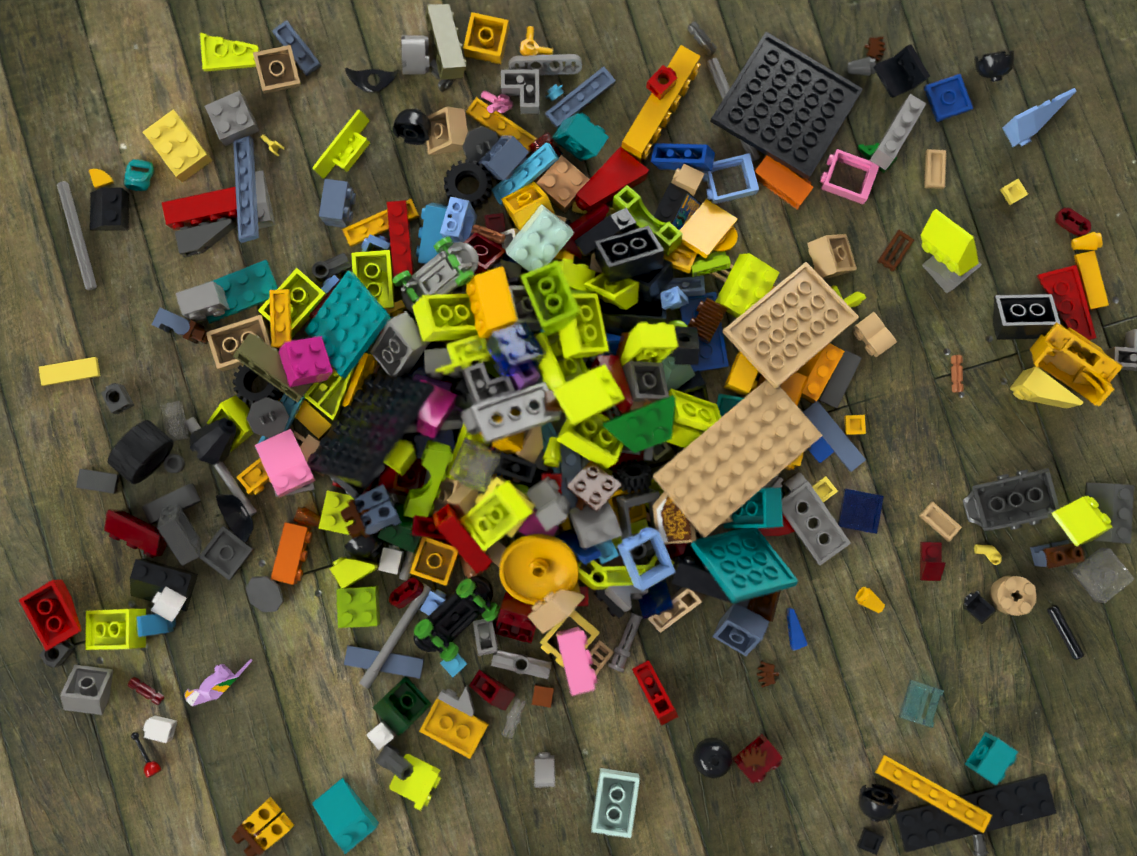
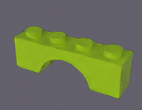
(666, 233)
(435, 459)

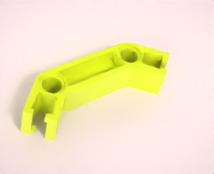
(611, 575)

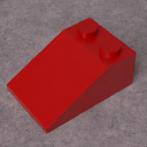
(51, 613)

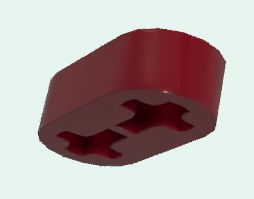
(1072, 222)
(406, 593)

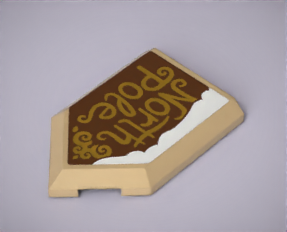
(671, 522)

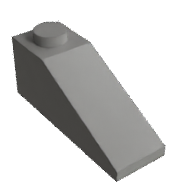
(264, 208)

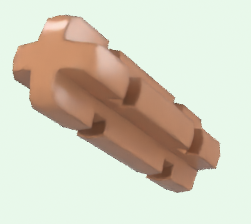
(489, 234)
(957, 373)

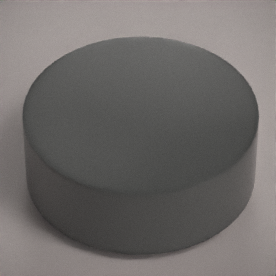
(174, 463)

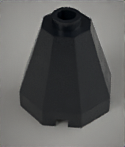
(213, 441)

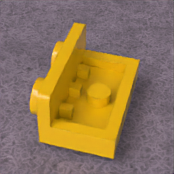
(254, 478)

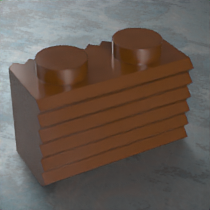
(708, 319)

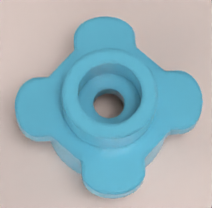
(554, 92)

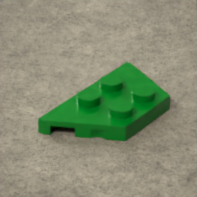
(644, 425)

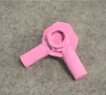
(500, 103)

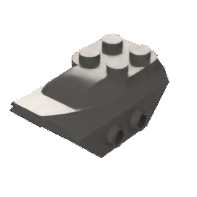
(1012, 500)

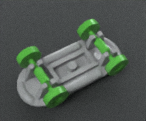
(441, 275)

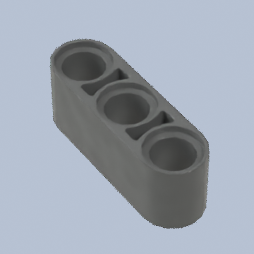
(184, 496)

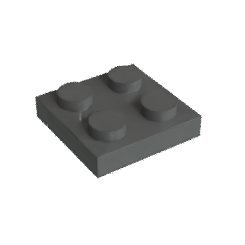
(226, 553)

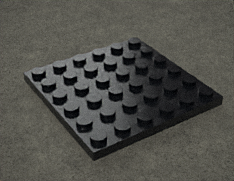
(786, 105)
(369, 428)

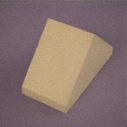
(463, 500)

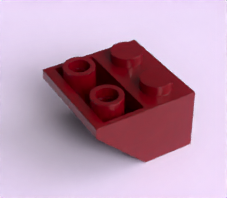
(514, 620)

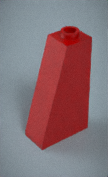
(611, 178)
(455, 532)

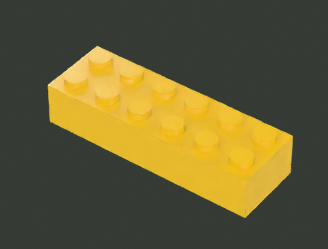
(657, 112)

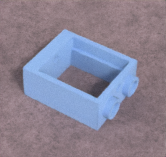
(749, 175)
(461, 222)
(655, 574)

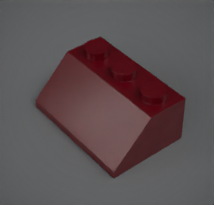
(135, 532)

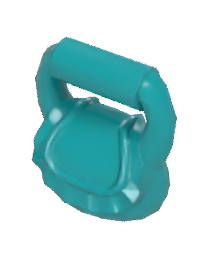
(138, 180)

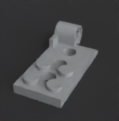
(479, 416)
(802, 491)

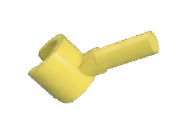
(273, 145)

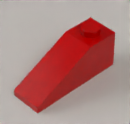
(655, 693)

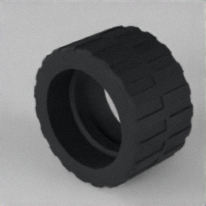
(140, 452)

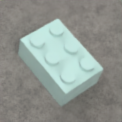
(539, 240)
(615, 802)

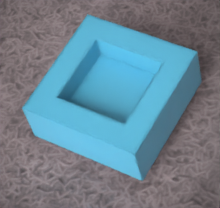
(454, 665)

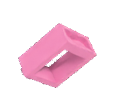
(854, 161)

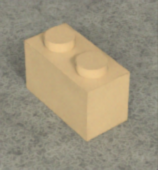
(688, 179)

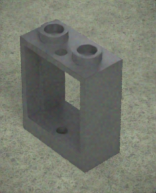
(632, 499)
(179, 534)

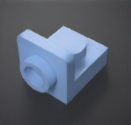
(673, 298)
(433, 601)

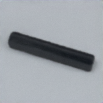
(1065, 632)

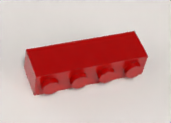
(200, 208)
(400, 237)

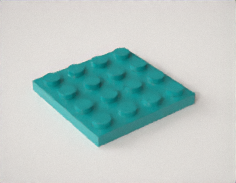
(348, 323)
(744, 564)

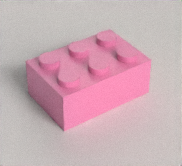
(576, 660)

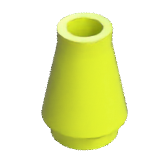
(552, 454)

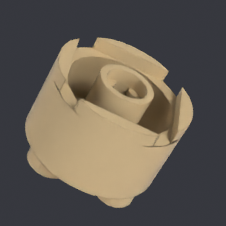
(1024, 595)

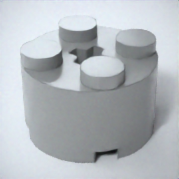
(413, 54)

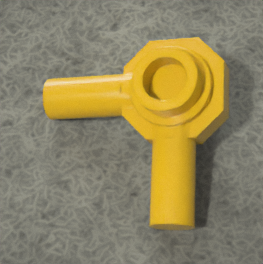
(530, 47)

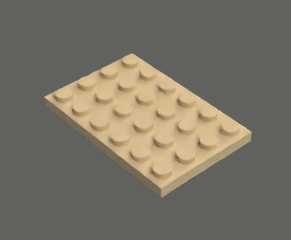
(790, 325)

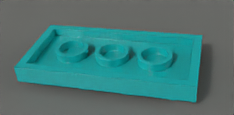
(246, 288)

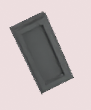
(97, 481)

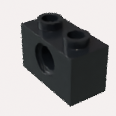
(688, 346)

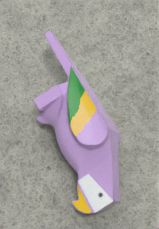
(214, 685)

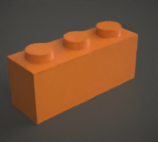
(783, 181)
(291, 553)

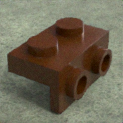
(765, 605)

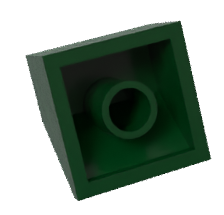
(401, 533)
(402, 706)

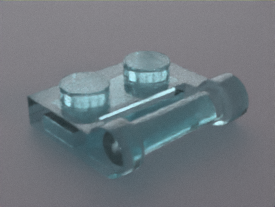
(915, 702)

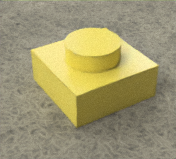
(1014, 191)
(824, 489)

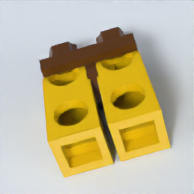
(257, 833)

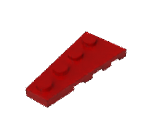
(1069, 299)

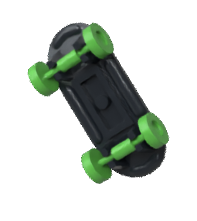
(454, 616)

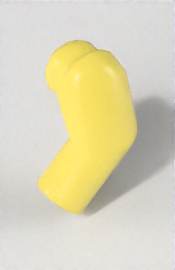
(990, 552)

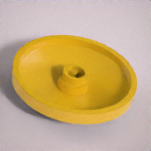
(536, 567)

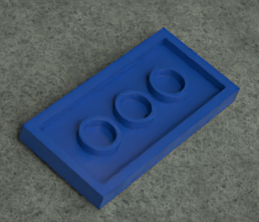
(713, 354)

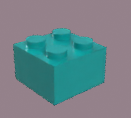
(991, 758)

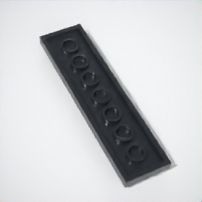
(1007, 804)

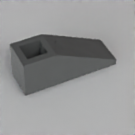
(199, 239)

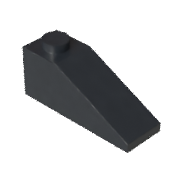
(612, 225)

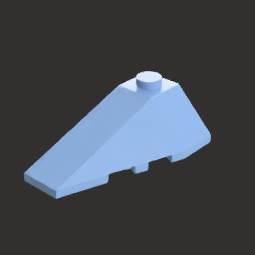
(1029, 122)

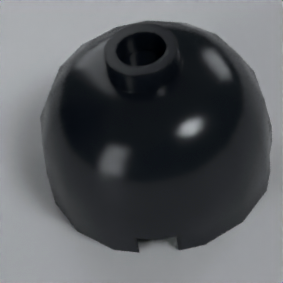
(994, 65)
(412, 126)
(363, 548)
(712, 758)
(878, 802)

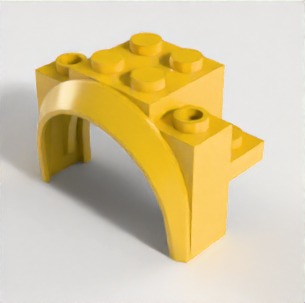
(1076, 362)

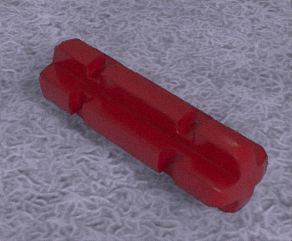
(145, 690)

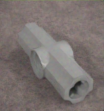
(534, 666)

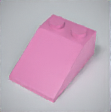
(284, 463)

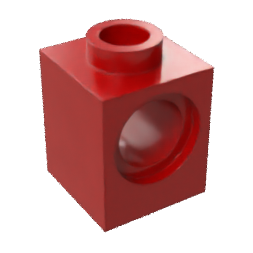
(659, 89)

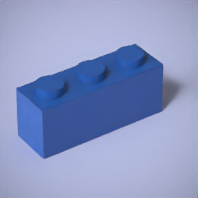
(675, 155)

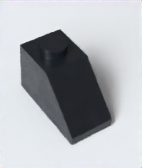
(515, 468)

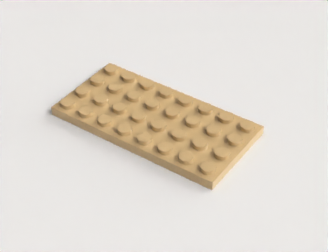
(736, 457)

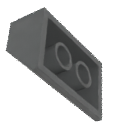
(1117, 504)

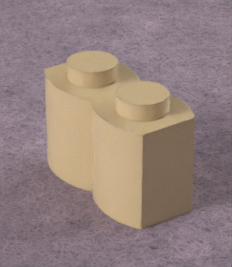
(874, 335)

